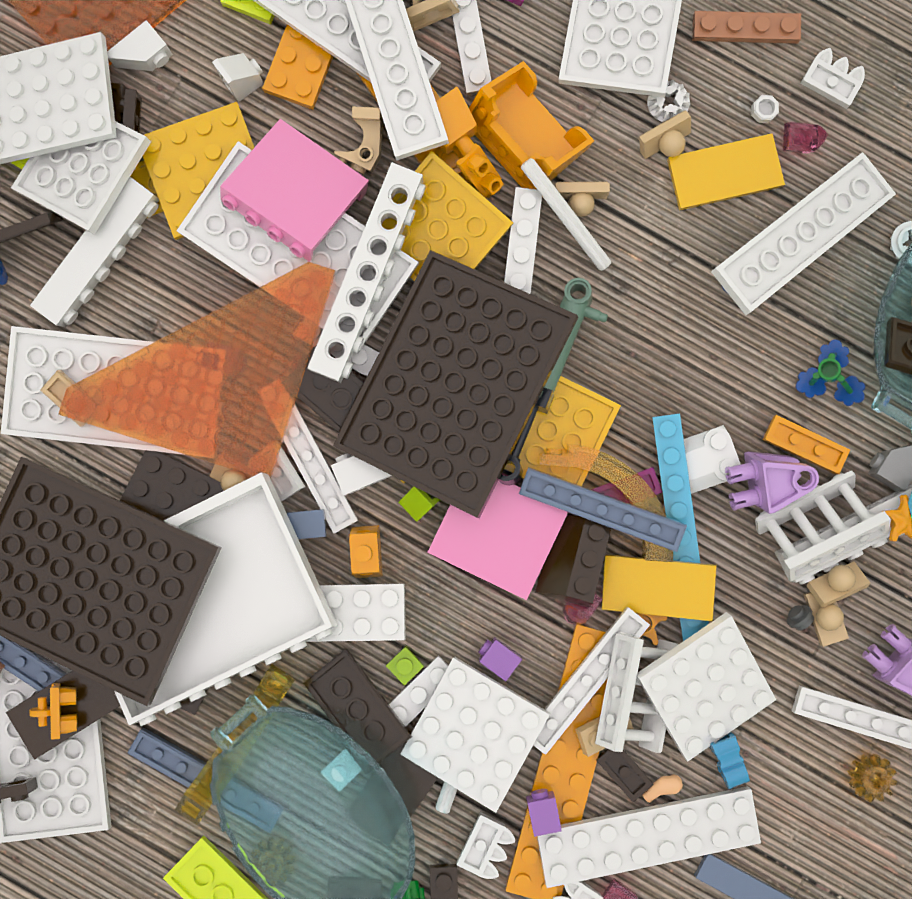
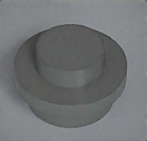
(800, 617)

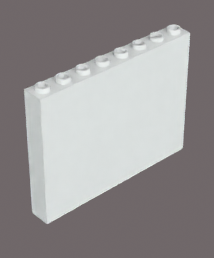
(253, 602)

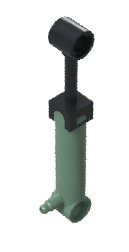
(582, 309)

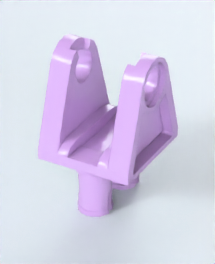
(770, 481)
(896, 668)

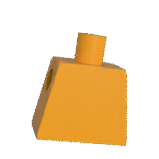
(457, 122)
(365, 551)

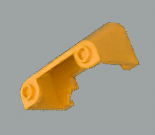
(521, 128)

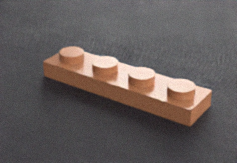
(746, 27)

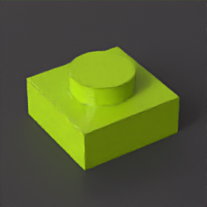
(405, 665)

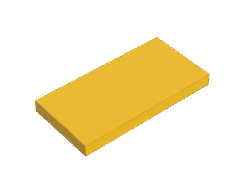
(725, 171)
(659, 587)

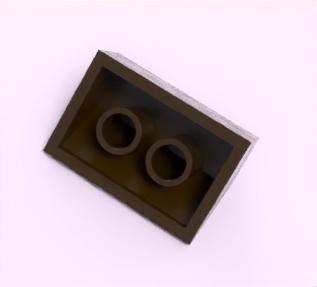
(574, 562)

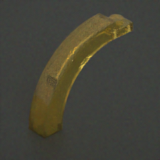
(619, 474)
(198, 797)

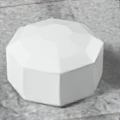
(765, 109)

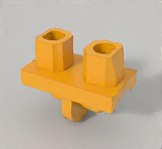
(480, 171)
(59, 723)

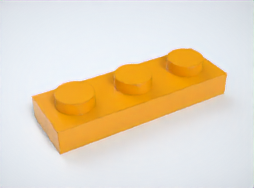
(806, 444)

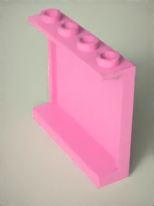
(292, 189)
(505, 543)

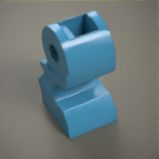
(730, 761)

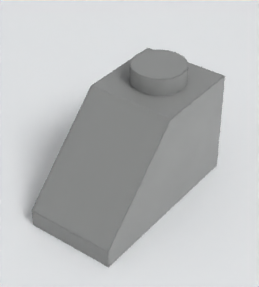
(893, 467)

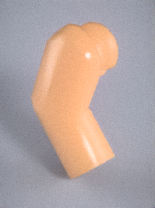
(663, 786)

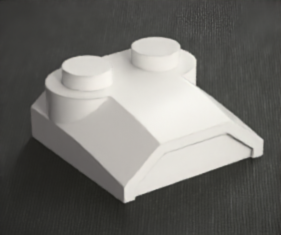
(708, 457)

